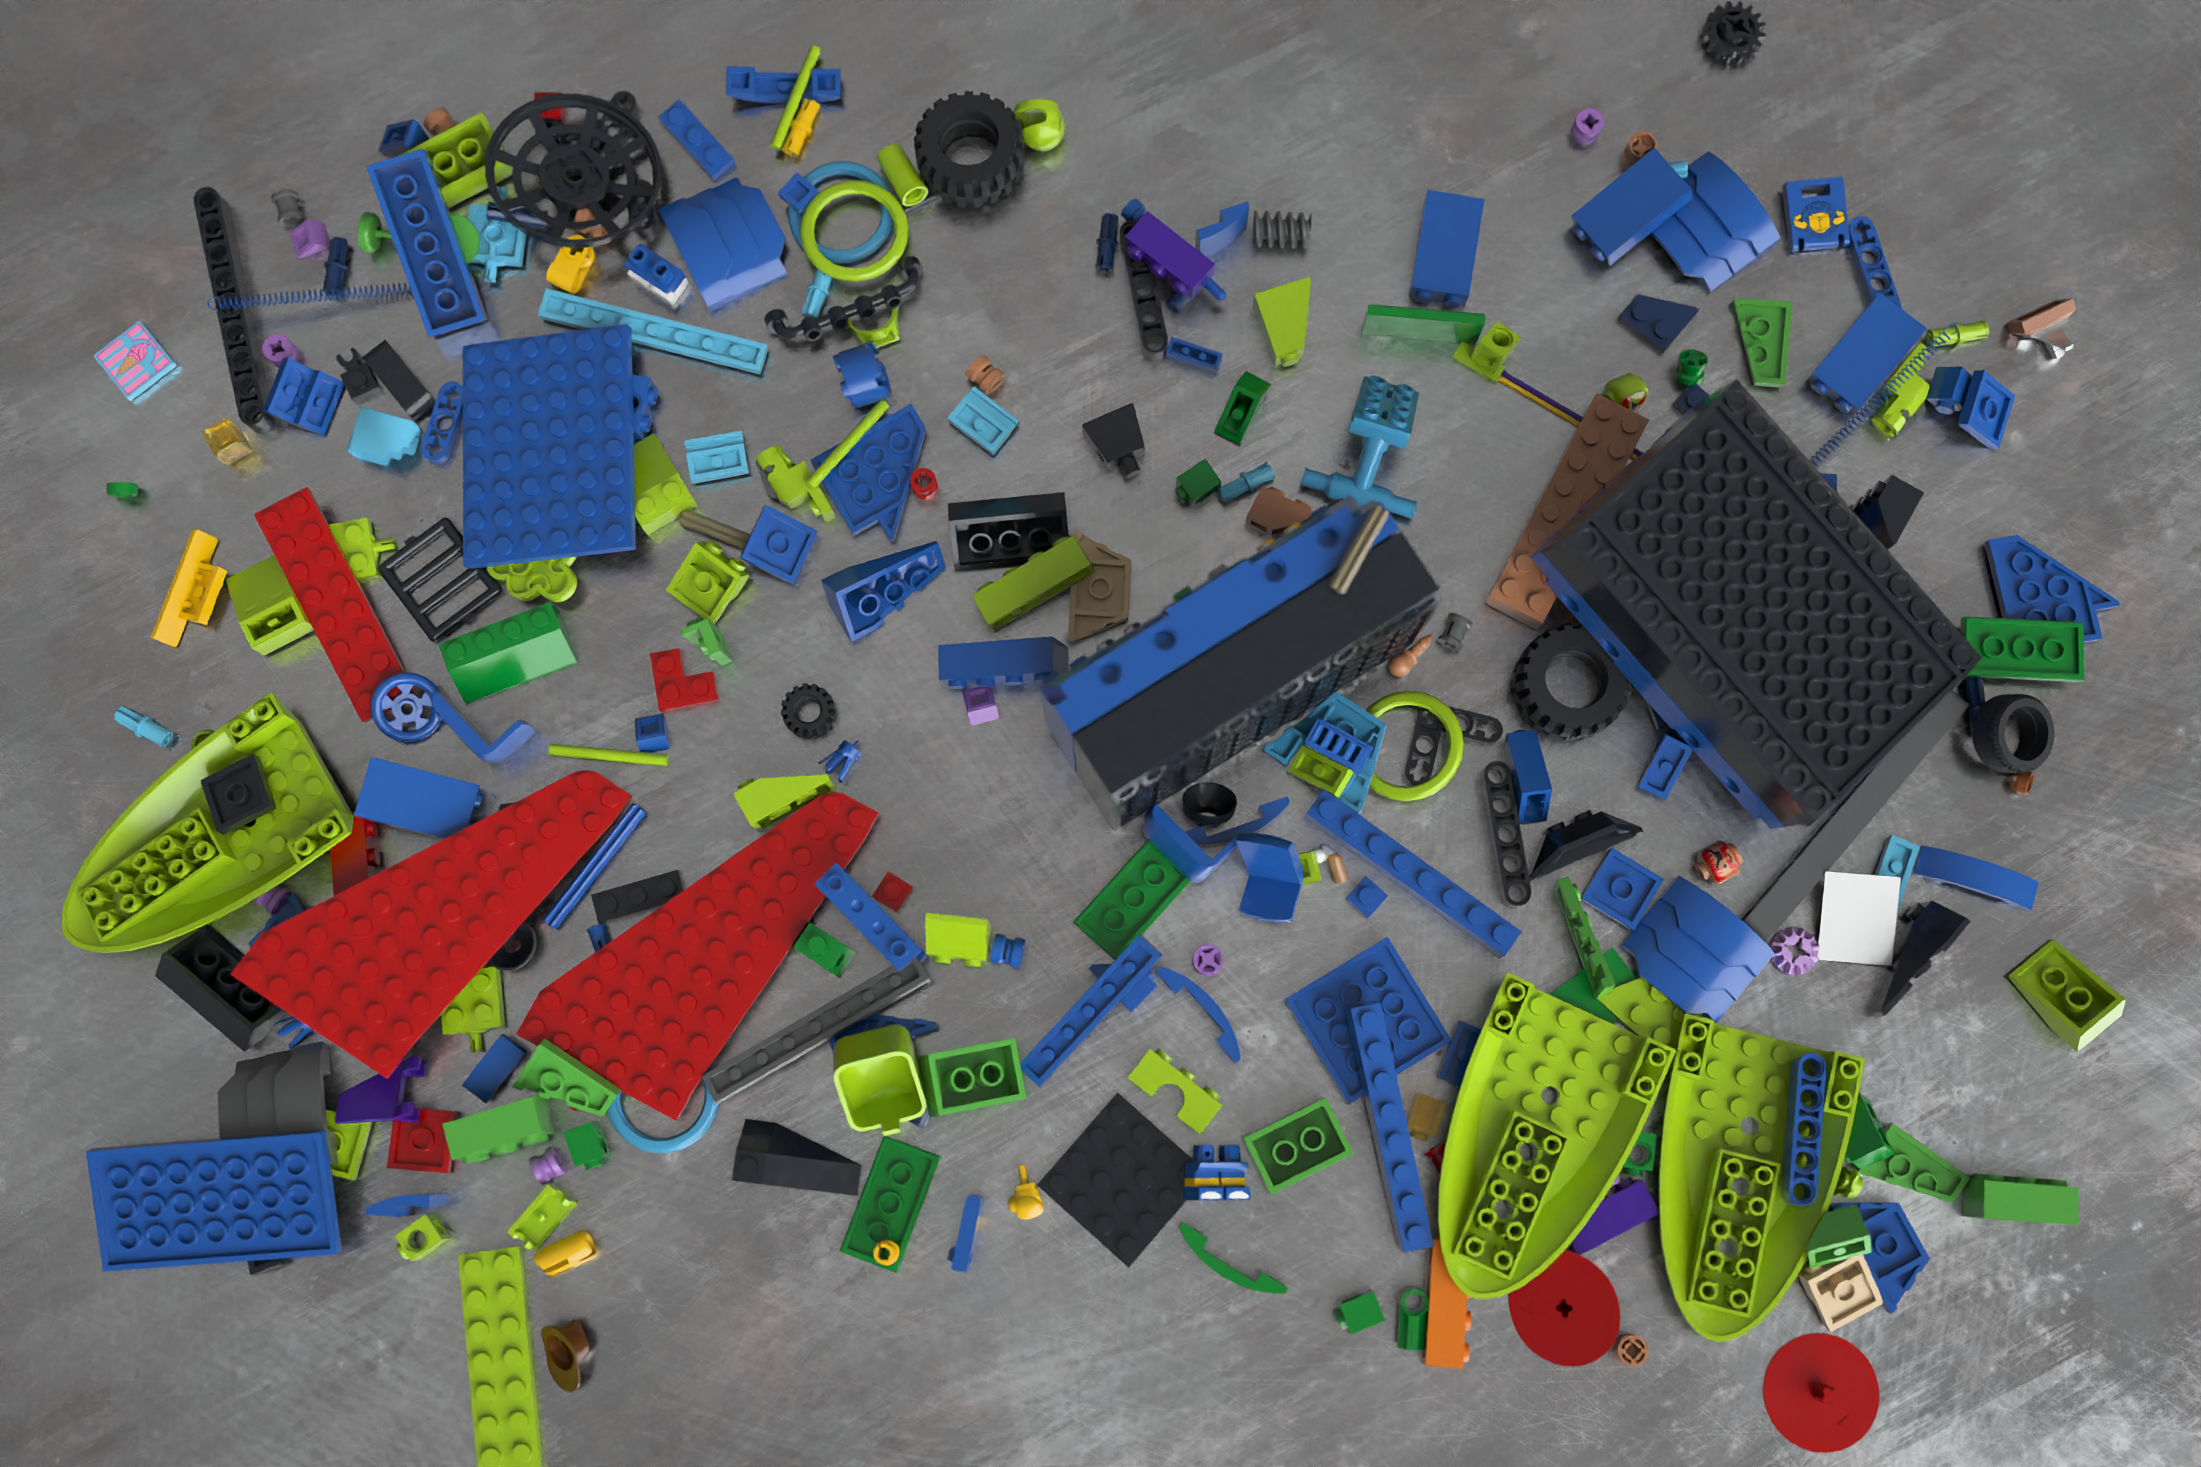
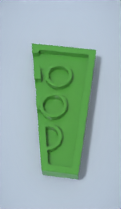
(1584, 939)

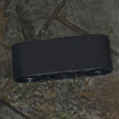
(399, 379)

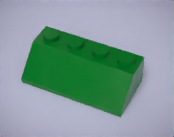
(508, 653)

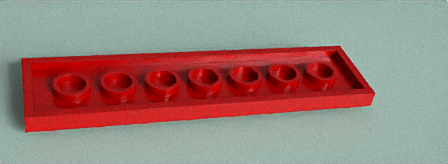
(331, 597)

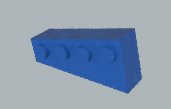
(1001, 662)

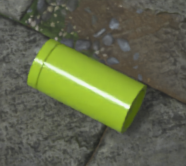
(902, 174)

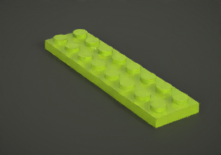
(500, 1358)

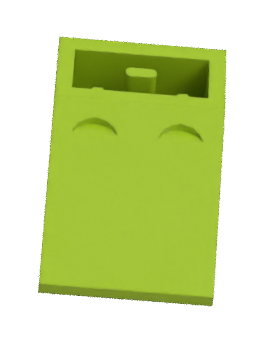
(267, 606)

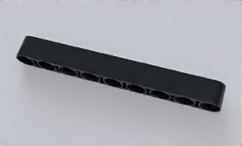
(242, 319)

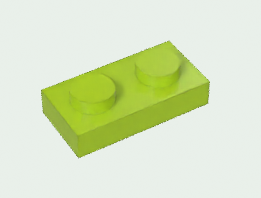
(1320, 771)

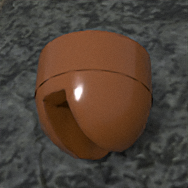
(2023, 782)

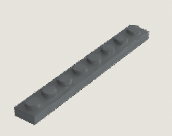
(814, 1030)

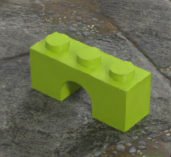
(1198, 1105)

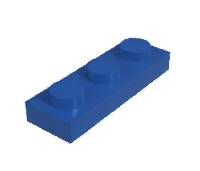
(696, 140)

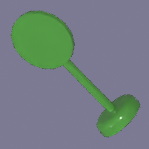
(371, 234)

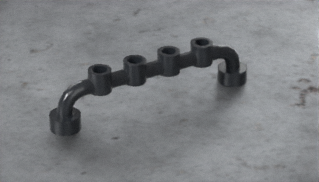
(837, 316)

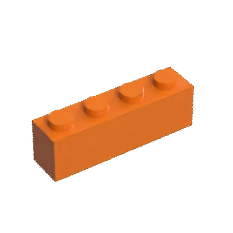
(1445, 1316)

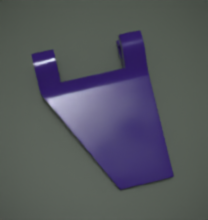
(381, 1097)

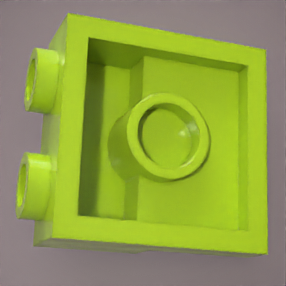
(708, 580)

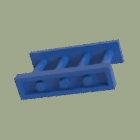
(869, 917)

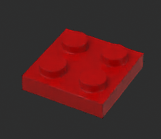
(421, 1143)

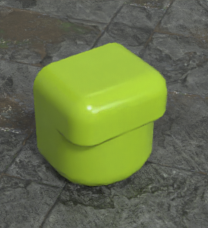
(879, 1079)

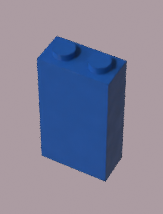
(1631, 207)
(1446, 248)
(1866, 354)
(416, 799)

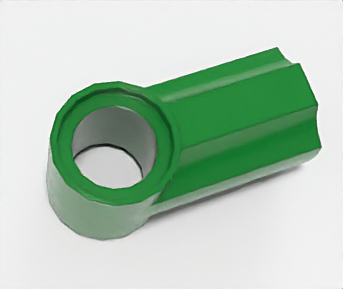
(1412, 1321)

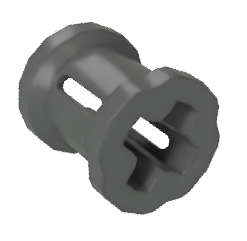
(287, 208)
(1455, 631)

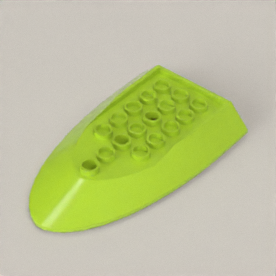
(167, 865)
(1712, 1087)
(1579, 1142)

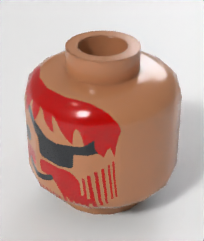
(1718, 862)

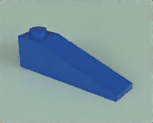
(873, 589)

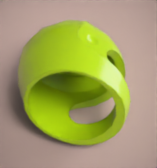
(1043, 129)

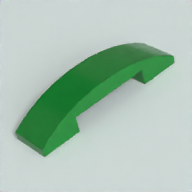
(1262, 1282)

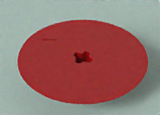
(1567, 1312)
(1821, 1393)

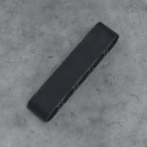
(1144, 304)
(1507, 820)

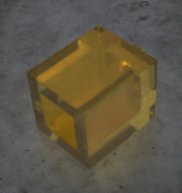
(227, 441)
(1425, 1116)

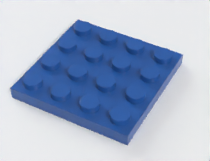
(1369, 976)

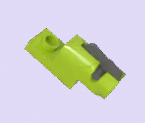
(1906, 403)
(787, 482)

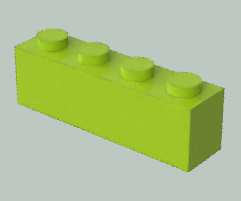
(1033, 582)

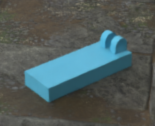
(1898, 861)

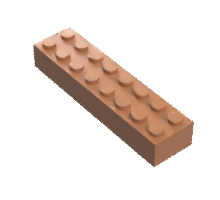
(1590, 460)

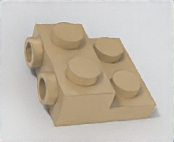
(1841, 1290)

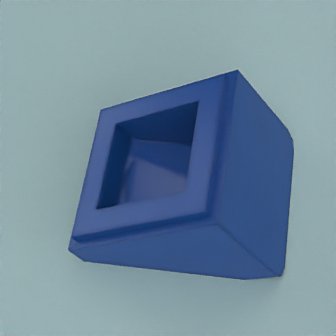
(651, 733)

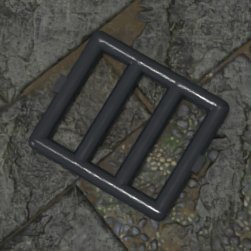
(419, 612)

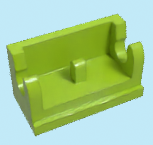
(542, 1216)

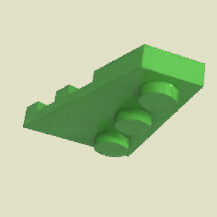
(1765, 338)
(563, 1077)
(1917, 1168)

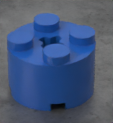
(863, 375)

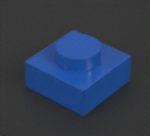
(798, 193)
(1366, 897)

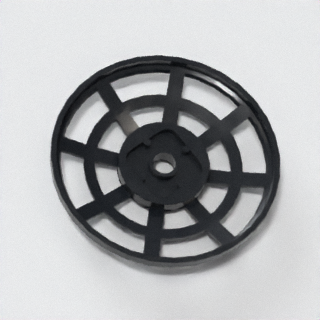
(573, 159)

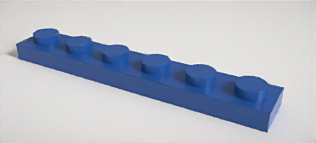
(1090, 1010)

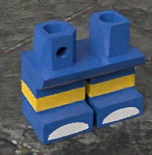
(1216, 1179)

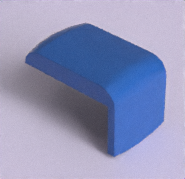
(474, 739)
(1180, 847)
(1273, 877)

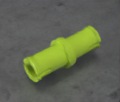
(1964, 333)

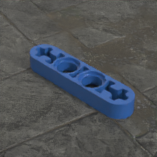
(1867, 271)

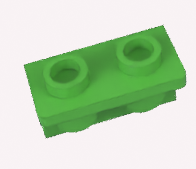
(710, 639)

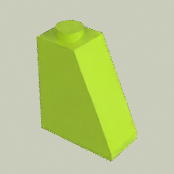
(1283, 319)

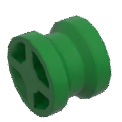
(1691, 367)

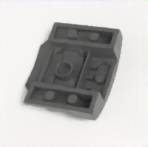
(278, 1095)

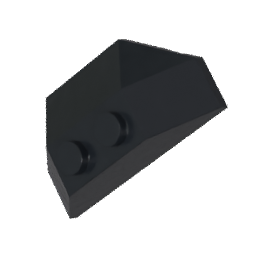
(1579, 840)

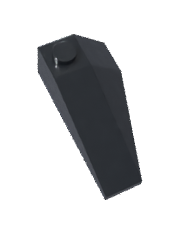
(1922, 936)
(784, 1158)

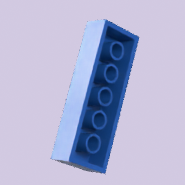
(427, 243)

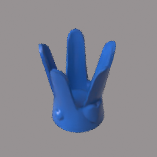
(845, 752)
(292, 1026)

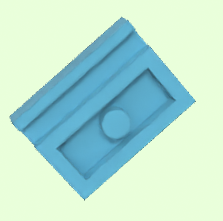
(983, 420)
(716, 457)

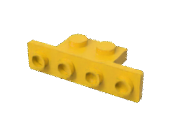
(191, 590)

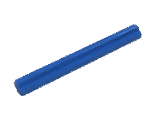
(594, 866)

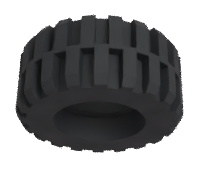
(961, 117)
(1544, 708)

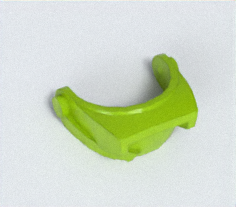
(885, 335)

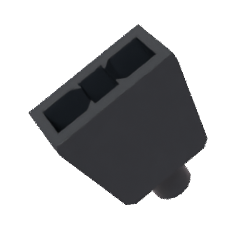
(1116, 439)

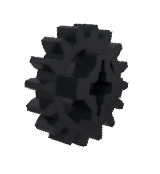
(1735, 45)

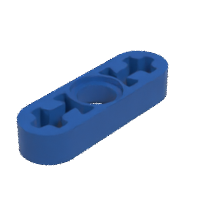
(430, 439)

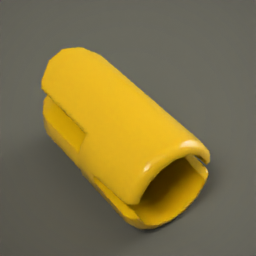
(565, 1253)

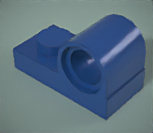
(1666, 765)

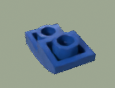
(494, 1068)

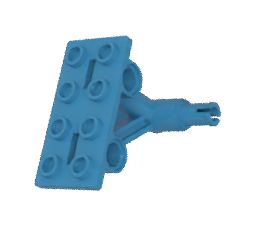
(1383, 418)

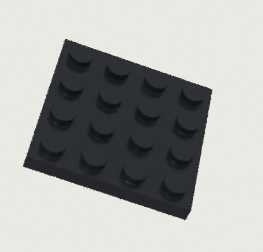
(1120, 1180)

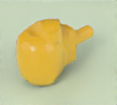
(1027, 1200)

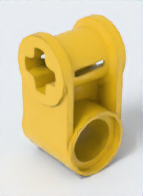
(570, 267)

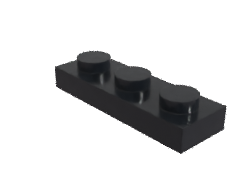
(637, 896)

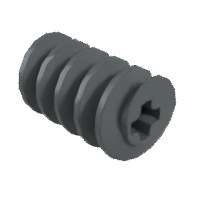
(1281, 229)

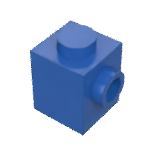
(1949, 389)

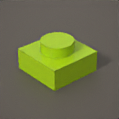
(1310, 866)

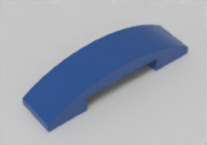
(776, 87)
(1268, 812)
(1976, 875)
(1177, 982)

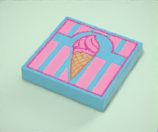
(135, 360)

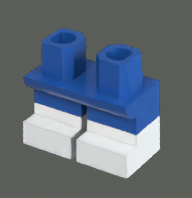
(656, 274)

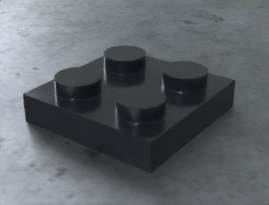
(238, 794)

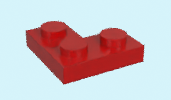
(677, 690)

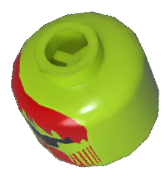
(1627, 391)

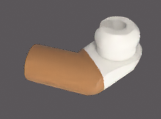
(1334, 860)

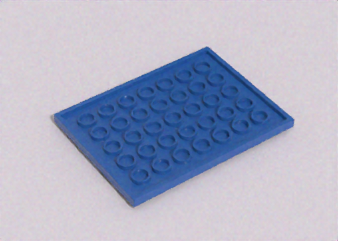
(548, 447)

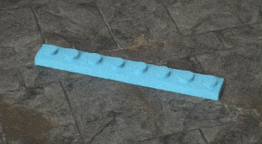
(655, 331)

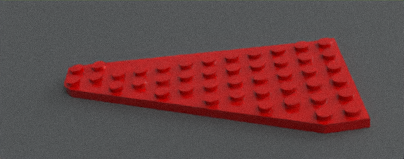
(406, 942)
(680, 981)

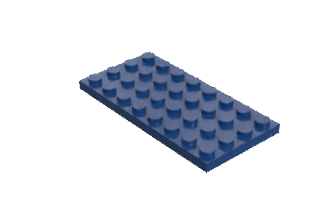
(214, 1200)

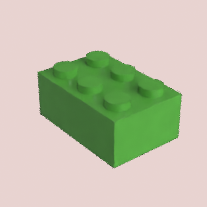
(972, 1077)
(499, 1130)
(1297, 1145)
(2021, 1199)

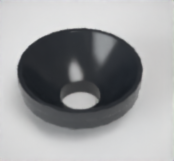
(1209, 798)
(511, 961)

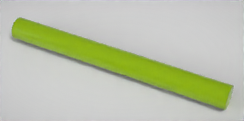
(795, 97)
(847, 444)
(608, 754)

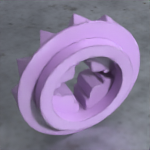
(1783, 957)

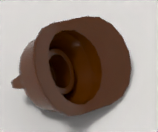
(564, 1352)

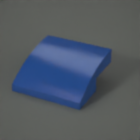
(1220, 235)
(303, 396)
(405, 1205)

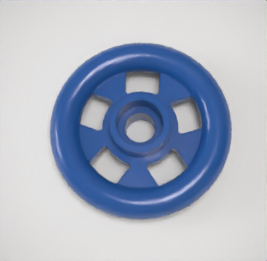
(382, 701)

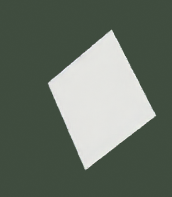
(1858, 918)

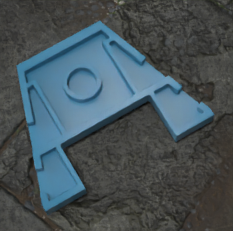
(1349, 718)

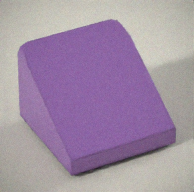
(310, 238)
(980, 705)

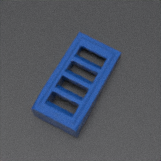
(1317, 729)

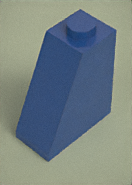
(1528, 775)

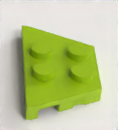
(1645, 1012)

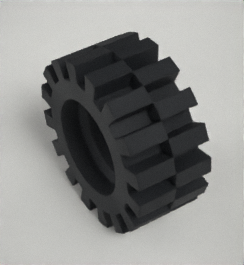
(796, 698)

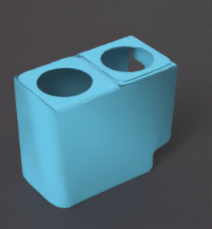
(382, 437)

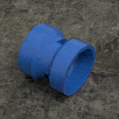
(1014, 951)

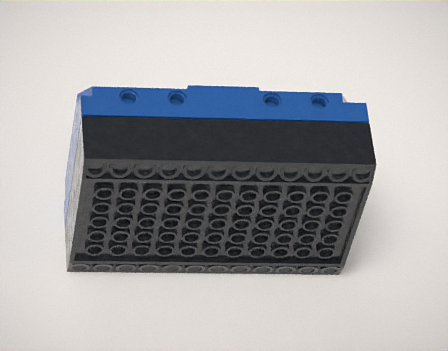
(1755, 610)
(1235, 659)

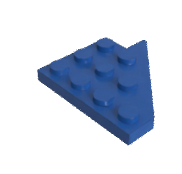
(876, 473)
(2042, 588)

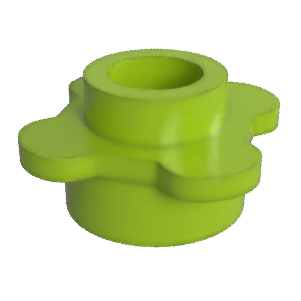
(1848, 1183)

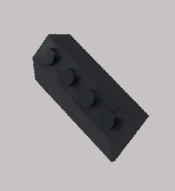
(1888, 508)
(1005, 529)
(200, 975)

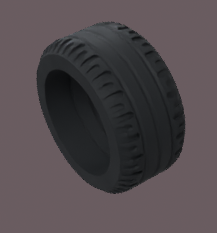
(2036, 729)

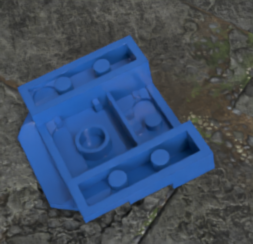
(1719, 227)
(727, 241)
(1696, 950)

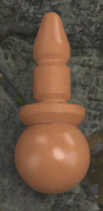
(1401, 663)

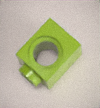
(1495, 347)
(434, 1234)

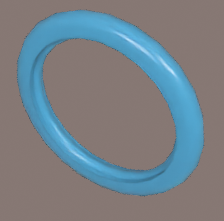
(882, 231)
(669, 1144)

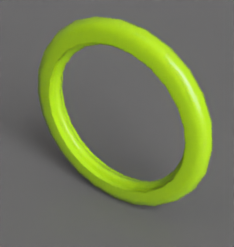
(862, 273)
(1455, 749)

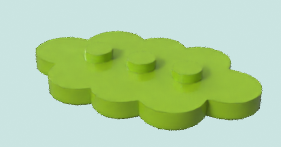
(547, 578)

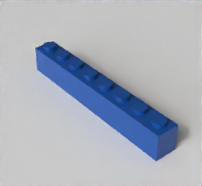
(1412, 874)
(1389, 1126)

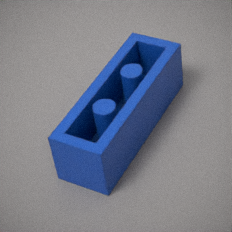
(1193, 356)

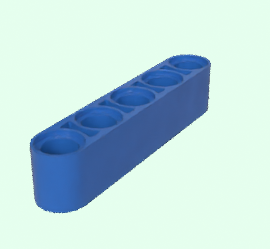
(1793, 1140)

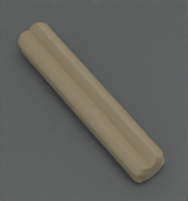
(713, 528)
(1359, 549)

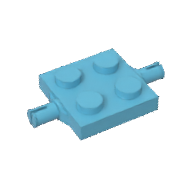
(499, 240)

